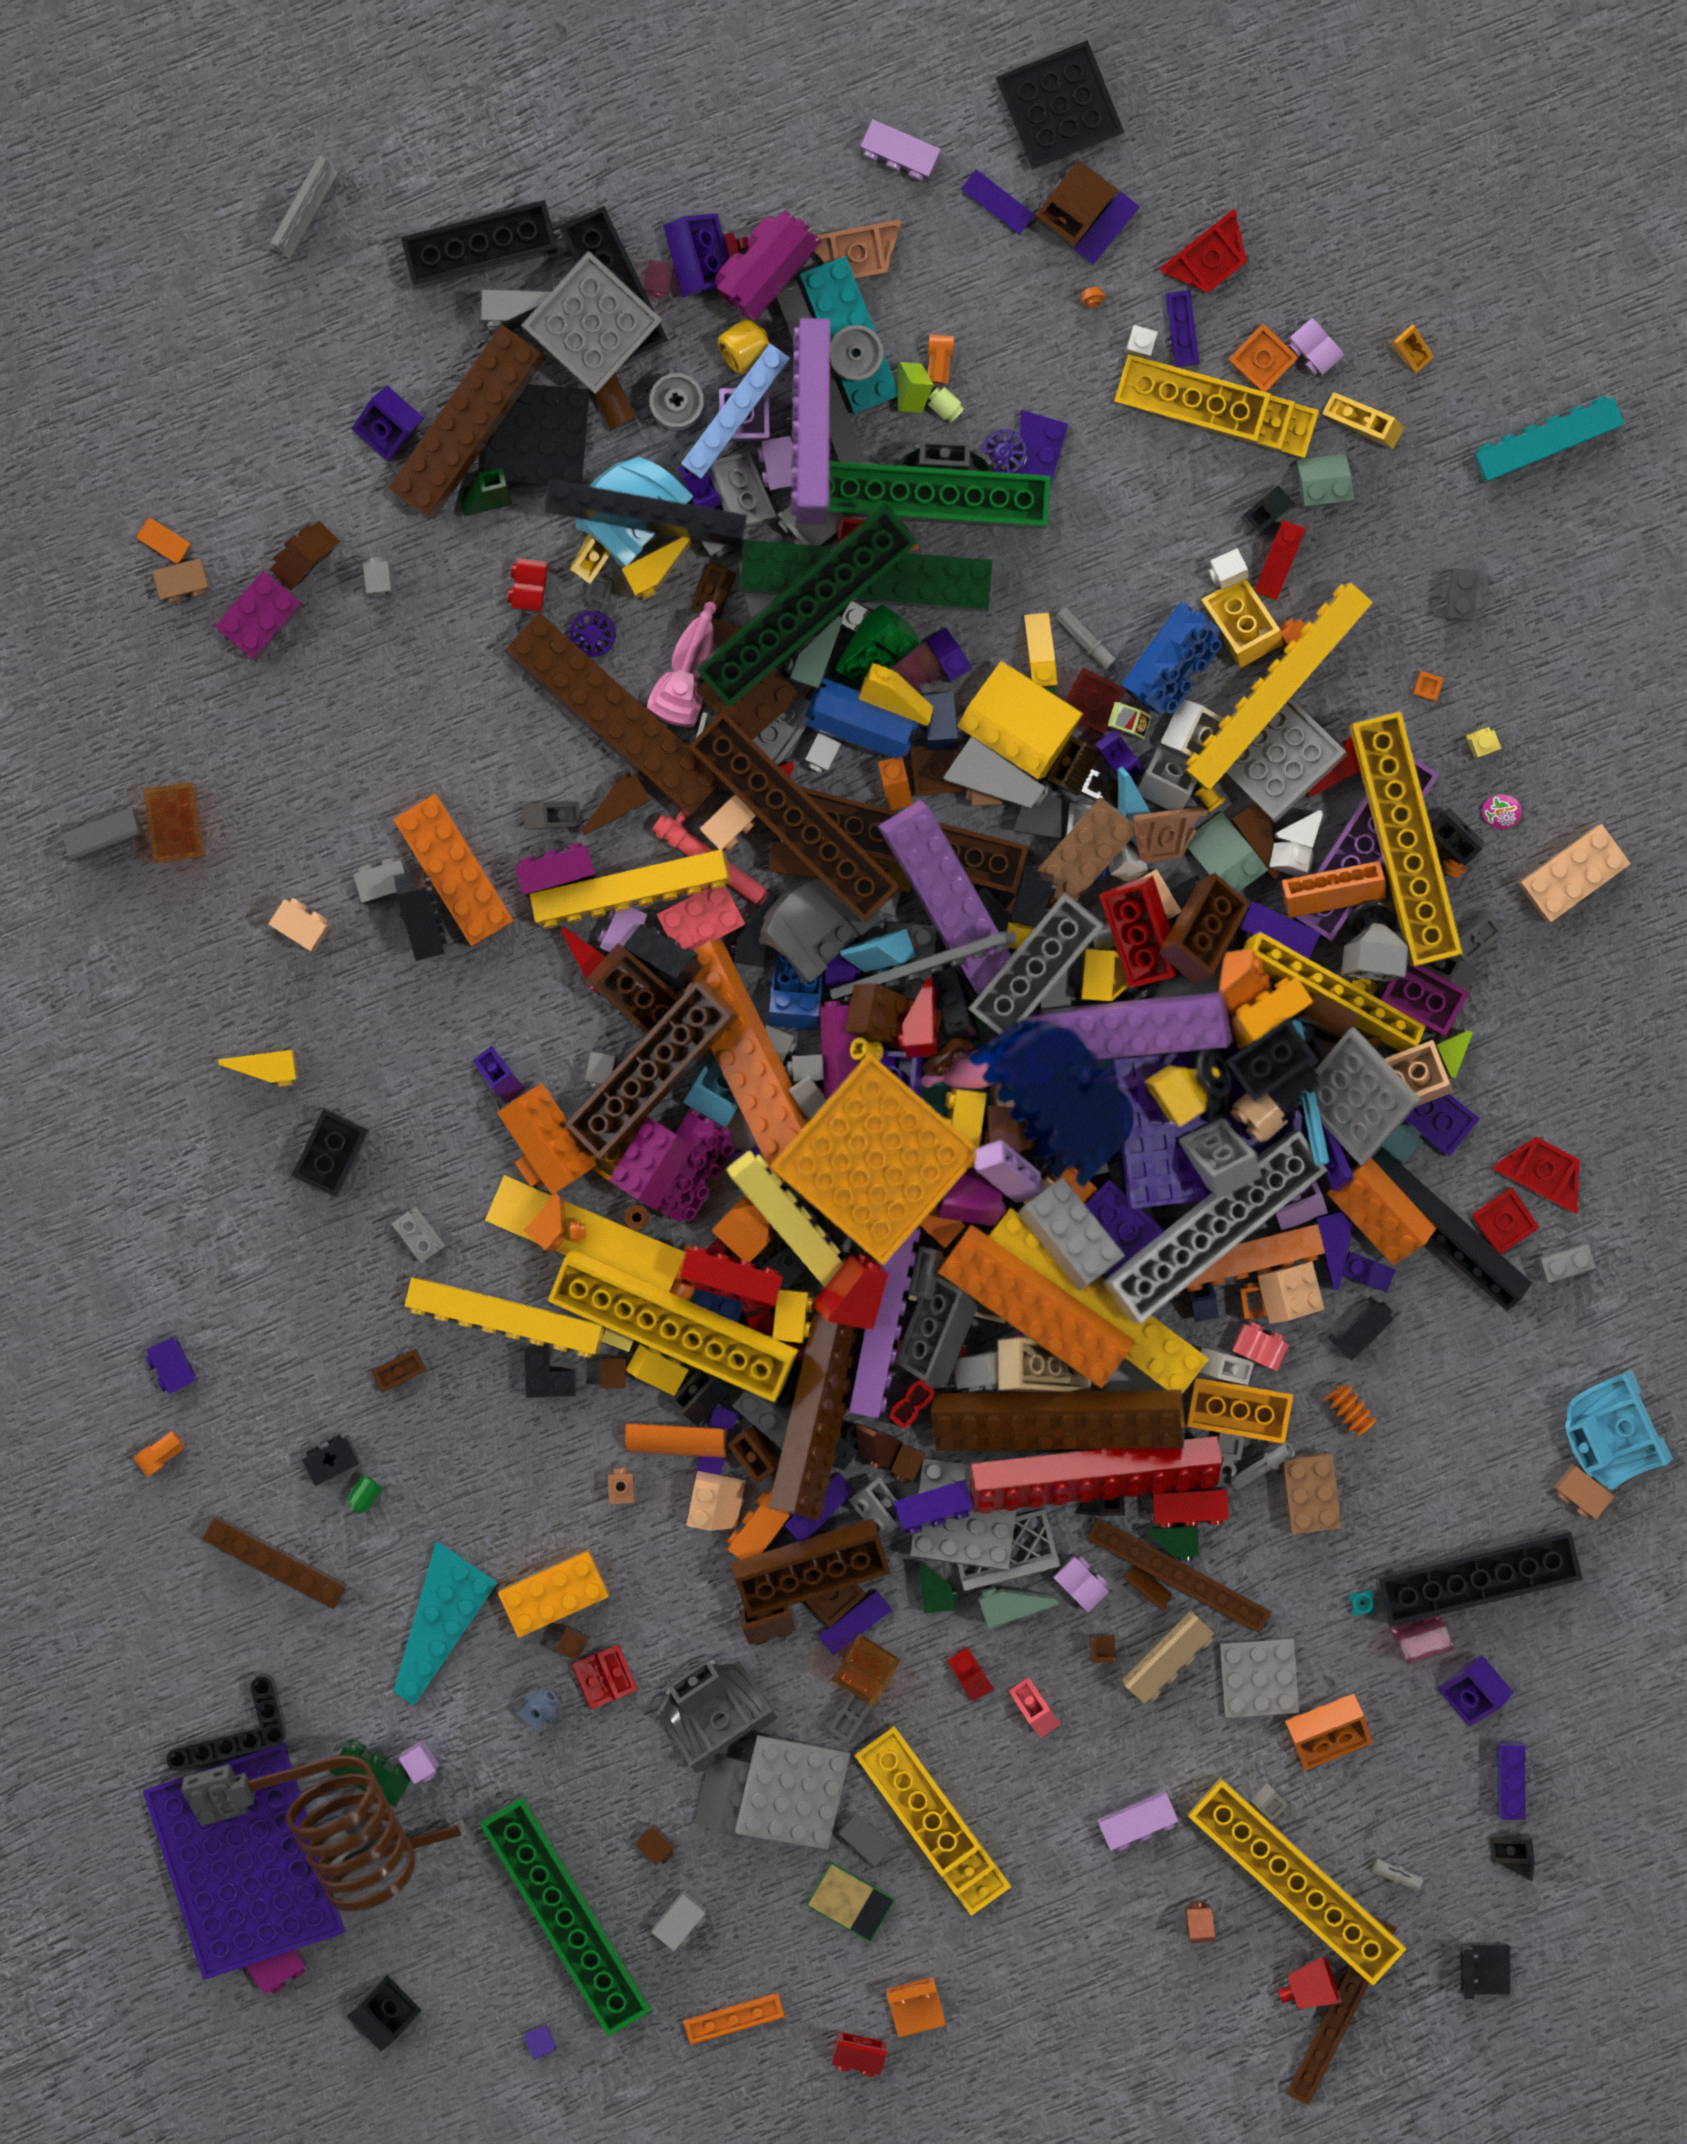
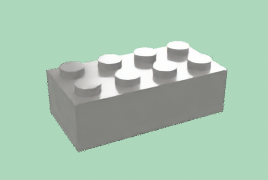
(1071, 1234)

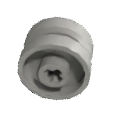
(863, 366)
(676, 387)

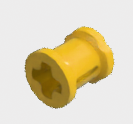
(1209, 798)
(860, 1048)

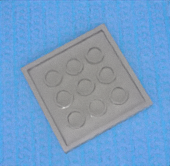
(591, 322)
(1285, 760)
(1361, 1097)
(973, 1541)
(792, 1792)

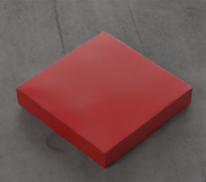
(1505, 1220)

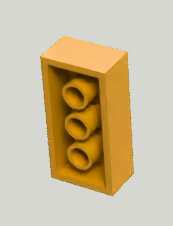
(1239, 1409)
(553, 1593)

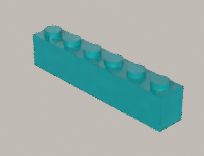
(1548, 439)

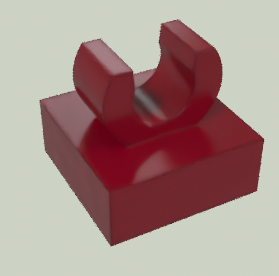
(733, 245)

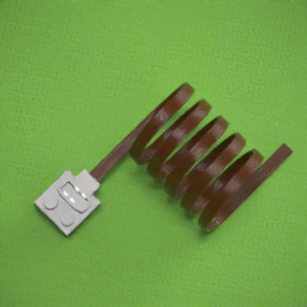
(221, 1795)

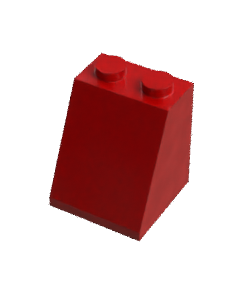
(854, 1293)

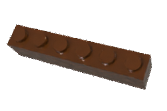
(274, 1562)

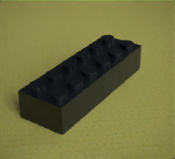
(598, 235)
(479, 244)

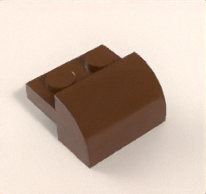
(1328, 1017)

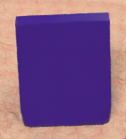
(540, 2042)

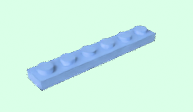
(735, 411)

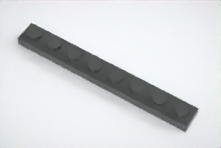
(931, 964)

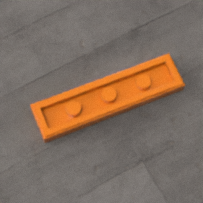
(734, 2018)

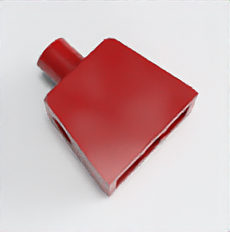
(1312, 1985)

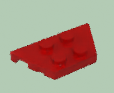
(1210, 256)
(1544, 1171)

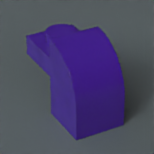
(701, 489)
(1118, 755)

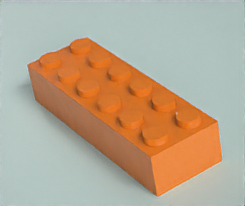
(454, 870)

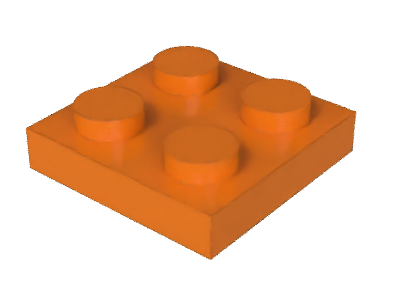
(1263, 358)

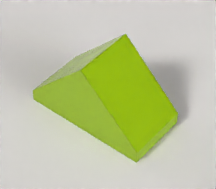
(913, 387)
(1453, 1051)

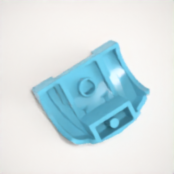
(638, 478)
(1614, 1432)

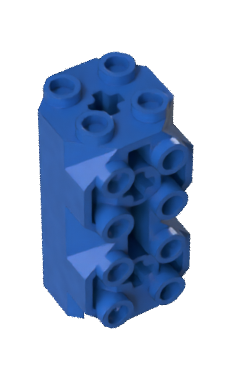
(1164, 669)
(842, 715)

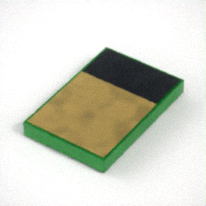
(850, 1901)

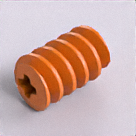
(1351, 1409)

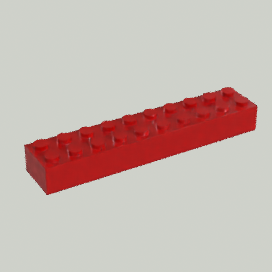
(1093, 1475)

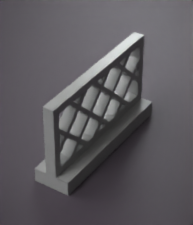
(304, 208)
(1017, 1569)

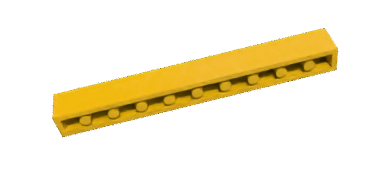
(1278, 686)

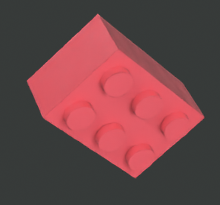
(701, 918)

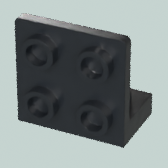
(1484, 1969)

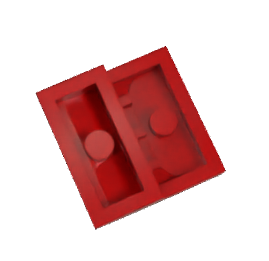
(604, 1677)

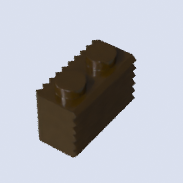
(1073, 766)

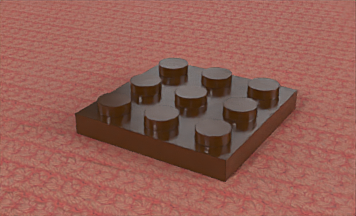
(758, 706)

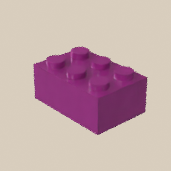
(259, 615)
(555, 869)
(1425, 998)
(651, 1163)

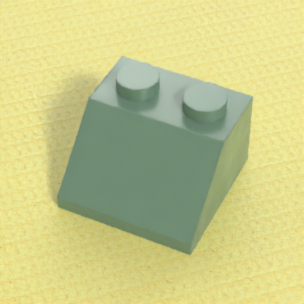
(1325, 481)

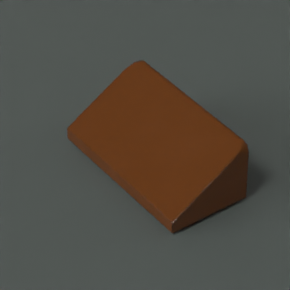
(714, 588)
(1148, 1587)

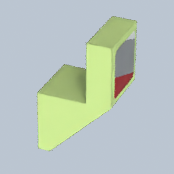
(1129, 720)

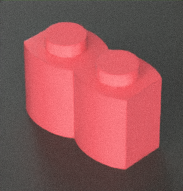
(1260, 1346)

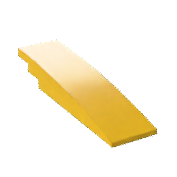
(1217, 406)
(605, 1239)
(933, 1821)

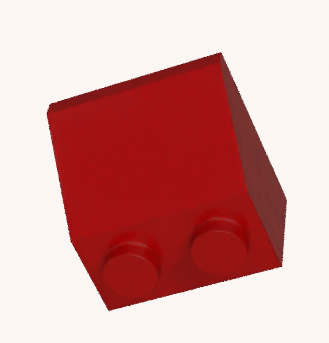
(859, 2053)

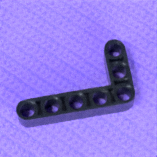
(237, 1737)

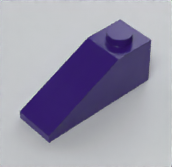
(1336, 1239)
(835, 1495)

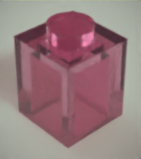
(658, 279)

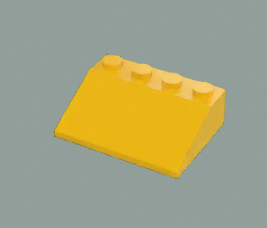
(1020, 720)

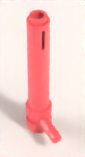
(679, 837)

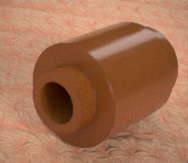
(639, 1209)

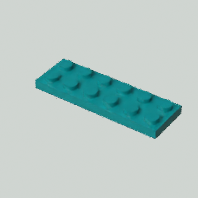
(838, 298)

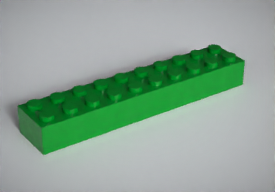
(939, 494)
(565, 1915)

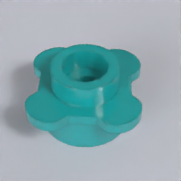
(1359, 1609)

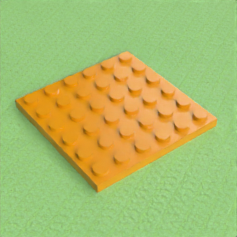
(875, 1159)

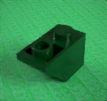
(486, 492)

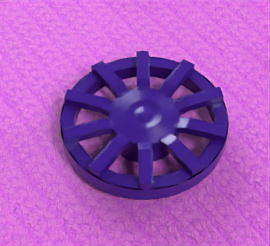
(1005, 451)
(593, 633)

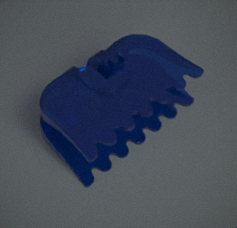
(1060, 1093)

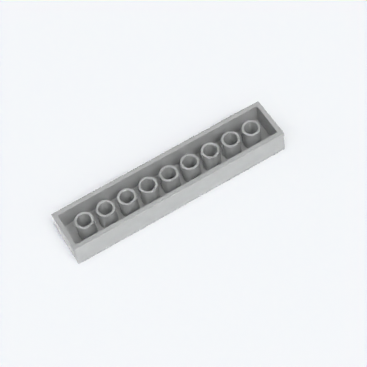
(1212, 1229)

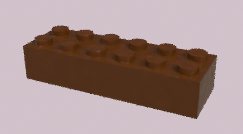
(810, 1568)

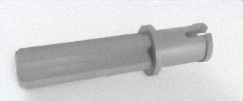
(1085, 638)
(1270, 1461)

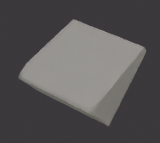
(1269, 1802)

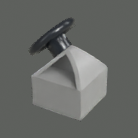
(1377, 950)

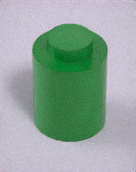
(364, 1494)

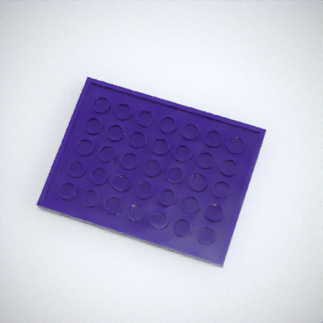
(243, 1877)

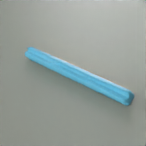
(1313, 1118)

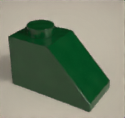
(1178, 1540)
(936, 1591)

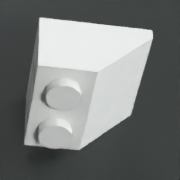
(1190, 728)

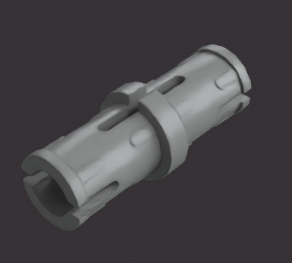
(1397, 1875)

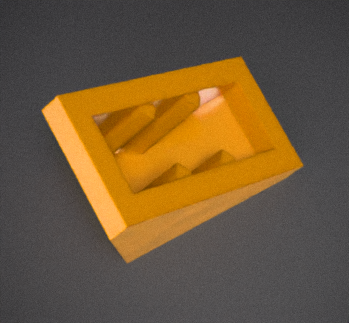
(1412, 349)

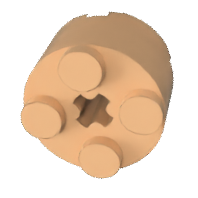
(1260, 1119)

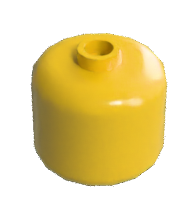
(743, 345)

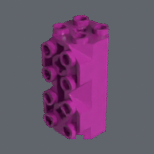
(775, 256)
(835, 1046)
(706, 1160)

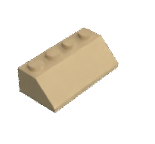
(1167, 1657)

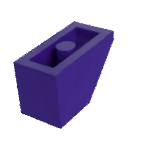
(949, 655)
(499, 1075)

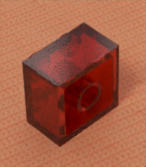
(1095, 699)

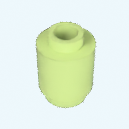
(945, 404)

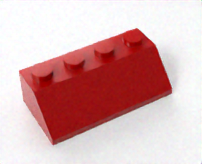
(1139, 930)
(729, 1278)

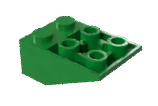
(881, 640)

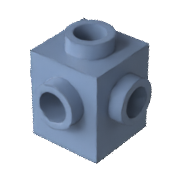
(539, 1707)

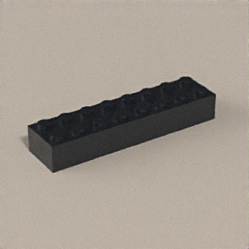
(1479, 1577)

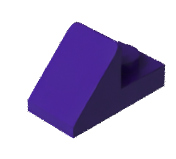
(1368, 1271)

